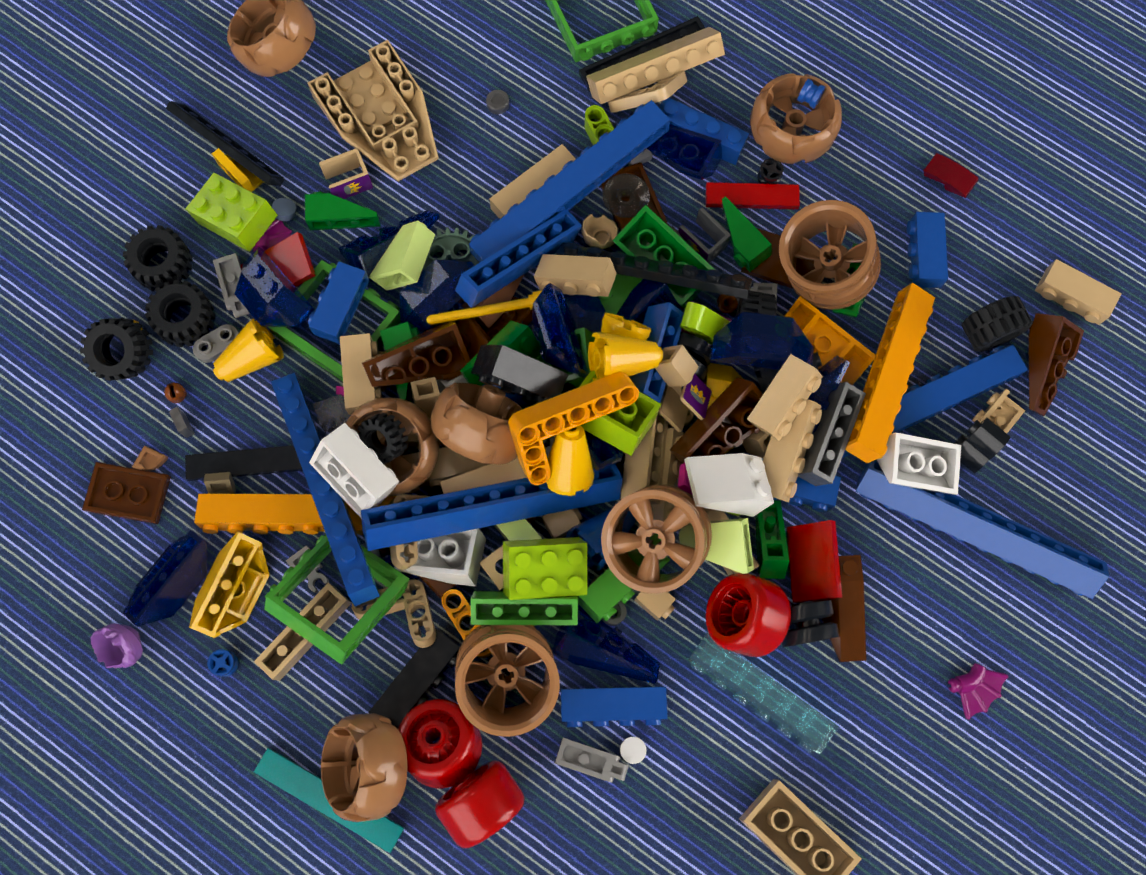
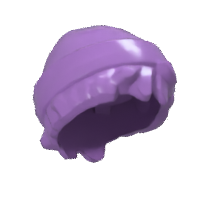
(117, 645)

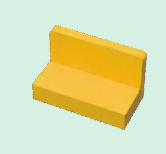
(236, 171)

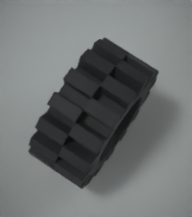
(390, 430)

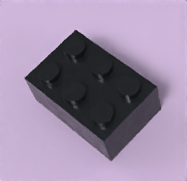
(518, 373)

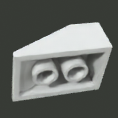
(729, 483)
(449, 558)

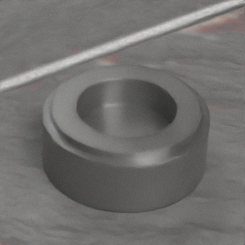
(497, 101)

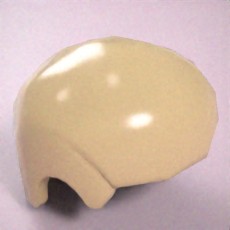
(599, 231)

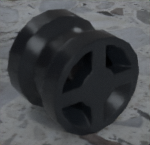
(771, 167)

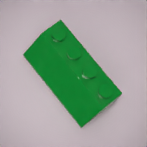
(654, 239)

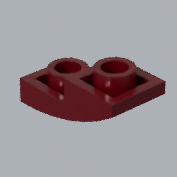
(951, 174)

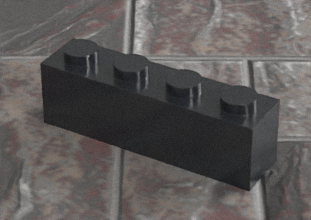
(416, 679)

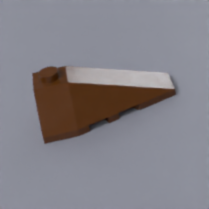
(1051, 346)
(427, 355)
(849, 612)

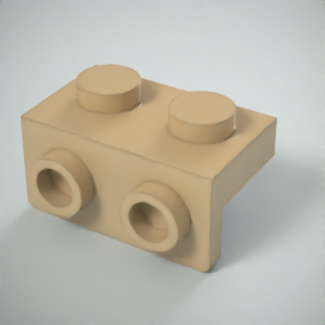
(1001, 411)

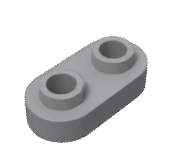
(215, 343)

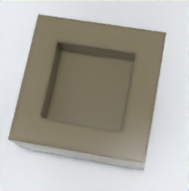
(220, 483)

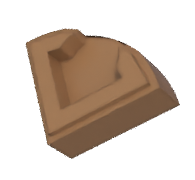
(149, 459)

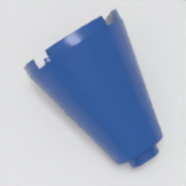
(591, 533)

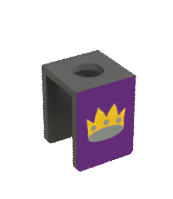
(713, 229)

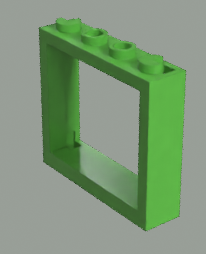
(608, 41)
(312, 353)
(295, 575)

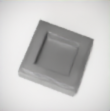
(181, 422)

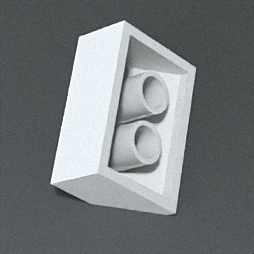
(922, 463)
(353, 469)

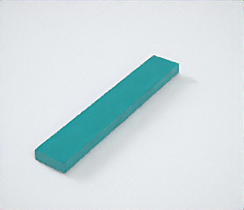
(310, 790)

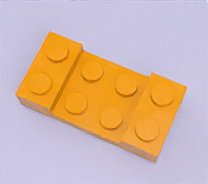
(830, 339)

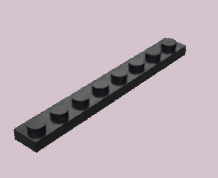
(667, 272)

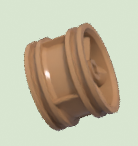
(836, 219)
(647, 576)
(490, 714)

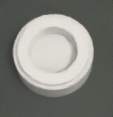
(633, 750)

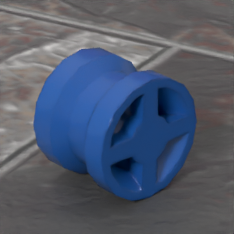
(811, 93)
(218, 660)

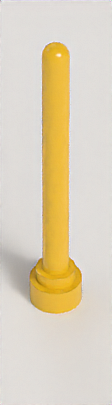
(483, 310)

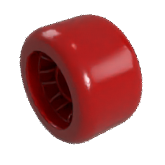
(748, 615)
(454, 754)
(480, 804)

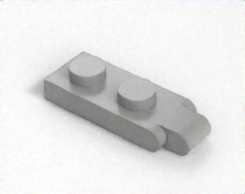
(228, 273)
(590, 761)

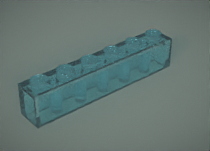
(764, 694)

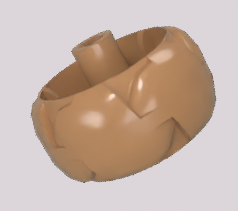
(271, 35)
(787, 143)
(415, 421)
(475, 422)
(364, 767)

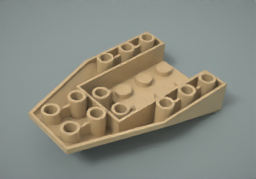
(380, 112)

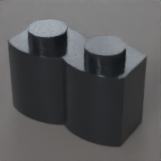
(981, 444)

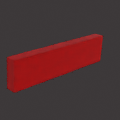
(753, 195)

